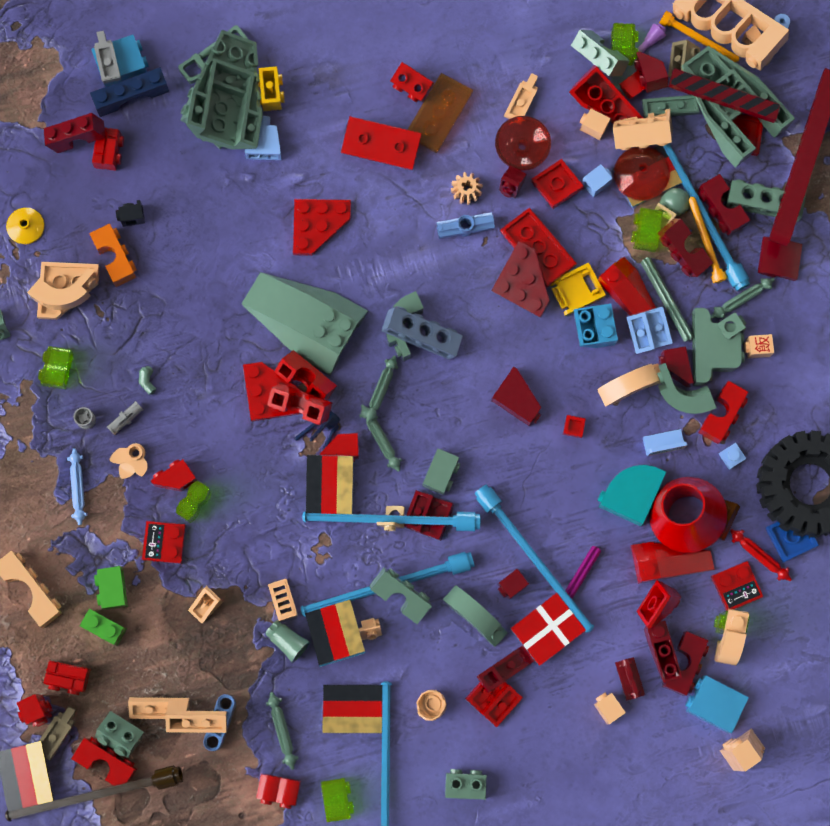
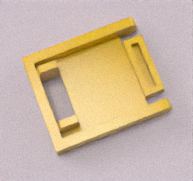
(573, 291)

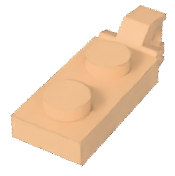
(522, 98)

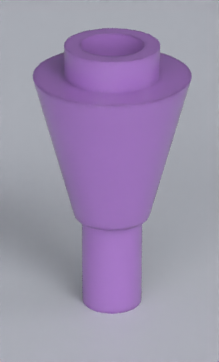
(654, 35)

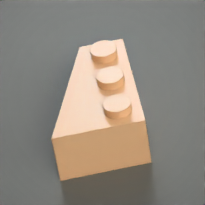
(643, 131)
(743, 751)

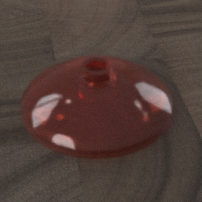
(525, 132)
(639, 184)

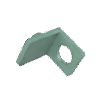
(739, 322)

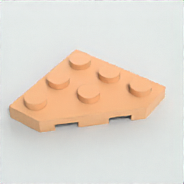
(60, 277)

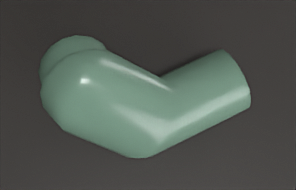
(144, 379)

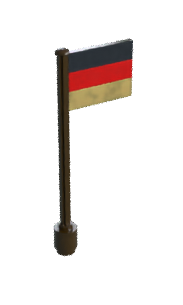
(30, 790)

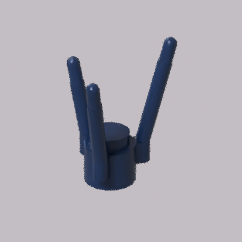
(332, 423)

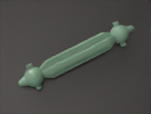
(742, 298)
(381, 389)
(382, 441)
(282, 731)

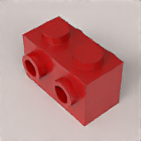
(412, 81)
(34, 710)

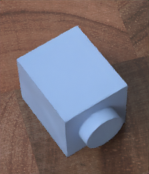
(597, 180)

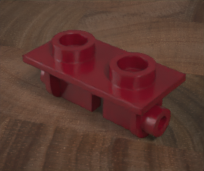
(630, 678)

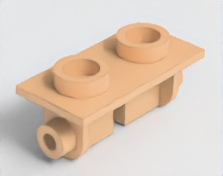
(370, 629)

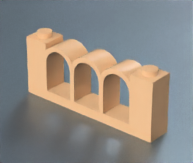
(757, 53)

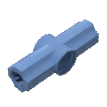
(453, 227)

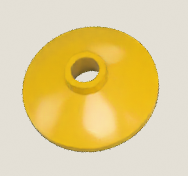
(28, 233)

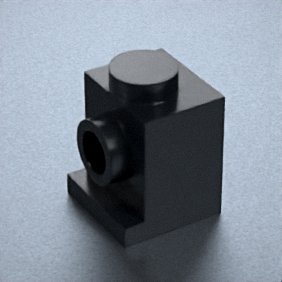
(131, 214)

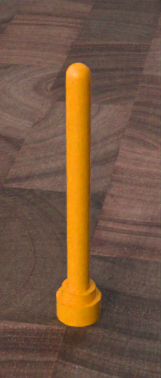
(669, 20)
(717, 274)

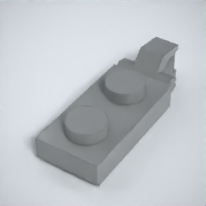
(106, 59)

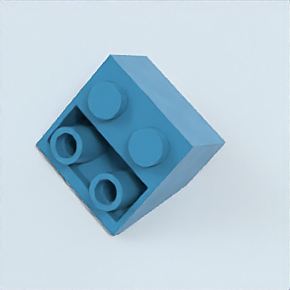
(596, 326)

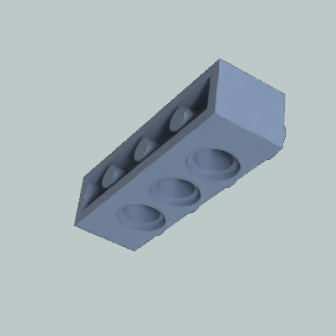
(394, 326)

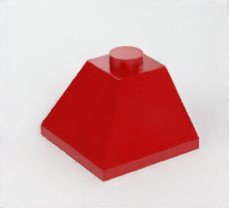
(658, 604)

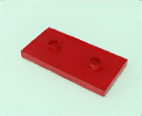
(381, 143)
(551, 254)

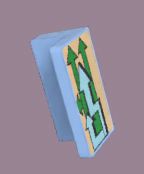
(664, 442)

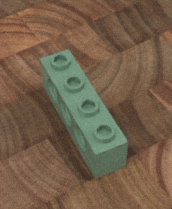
(756, 204)

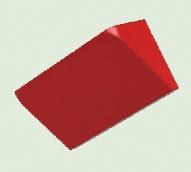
(631, 85)

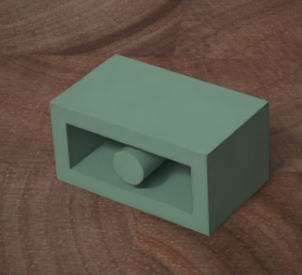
(441, 471)

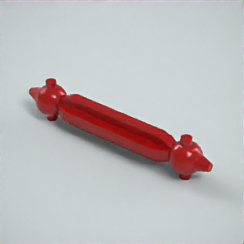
(760, 555)

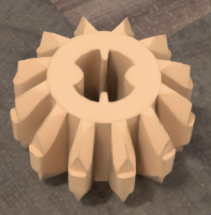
(471, 193)

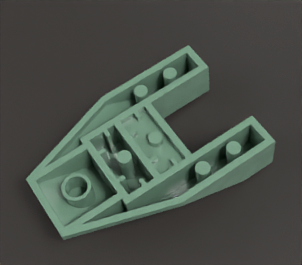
(722, 70)

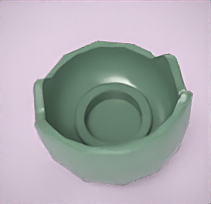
(676, 201)

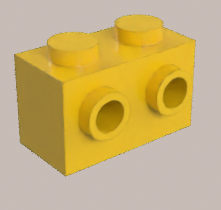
(270, 88)

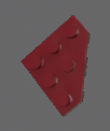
(523, 281)

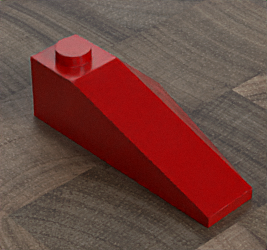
(598, 93)
(626, 287)
(657, 562)

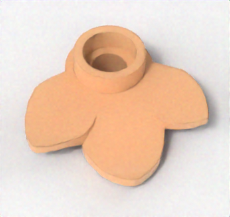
(129, 463)

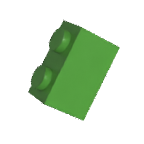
(111, 588)
(103, 627)

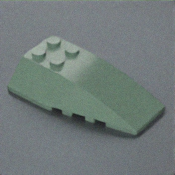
(227, 95)
(305, 318)

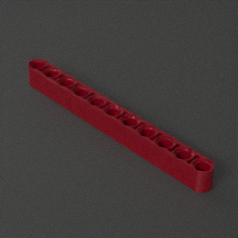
(803, 164)

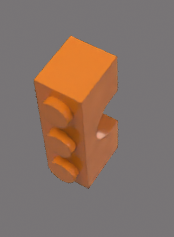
(107, 240)

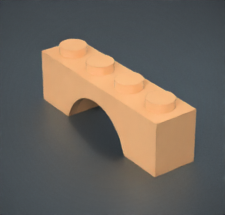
(43, 608)

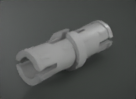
(125, 418)

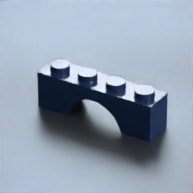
(144, 85)

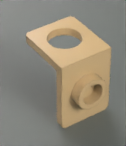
(669, 214)
(391, 526)

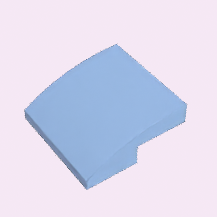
(649, 330)

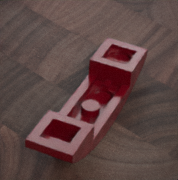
(505, 668)

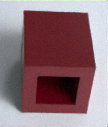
(512, 584)

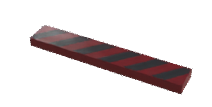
(724, 95)

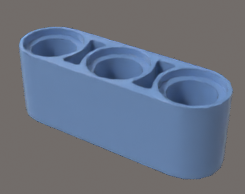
(220, 736)

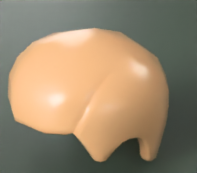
(431, 705)

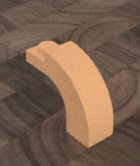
(63, 298)
(629, 384)
(733, 640)

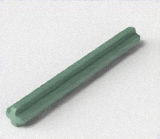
(667, 299)

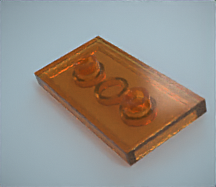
(440, 111)

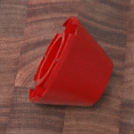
(694, 535)

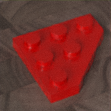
(317, 223)
(259, 382)

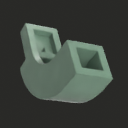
(413, 305)
(686, 401)
(476, 615)

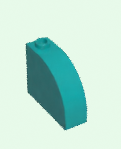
(632, 493)

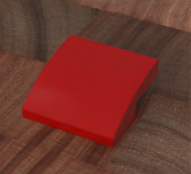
(496, 703)

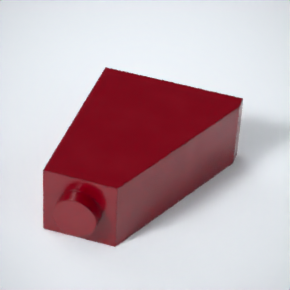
(517, 398)

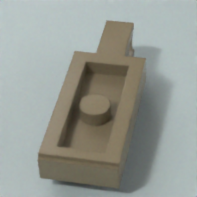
(57, 732)

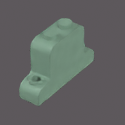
(711, 349)

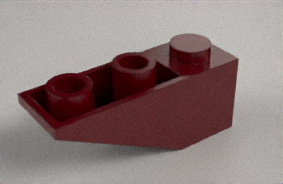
(663, 651)

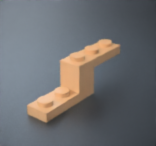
(178, 715)

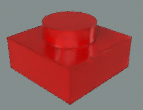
(574, 426)

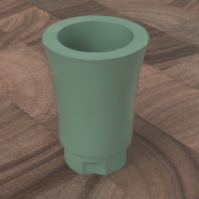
(287, 640)

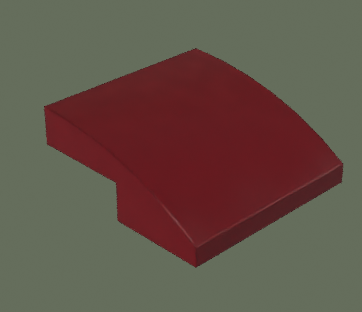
(780, 260)
(428, 505)

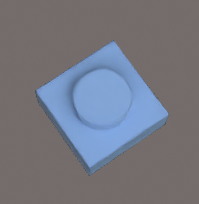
(732, 456)

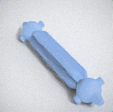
(77, 486)

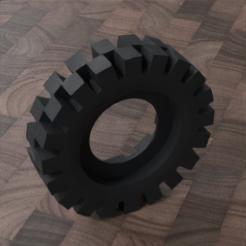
(775, 483)

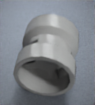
(81, 416)

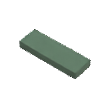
(678, 105)

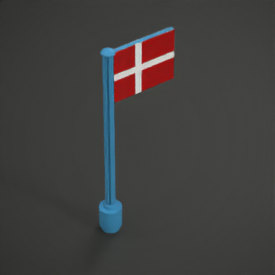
(554, 621)

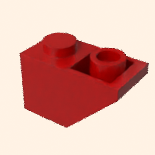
(343, 446)
(176, 478)

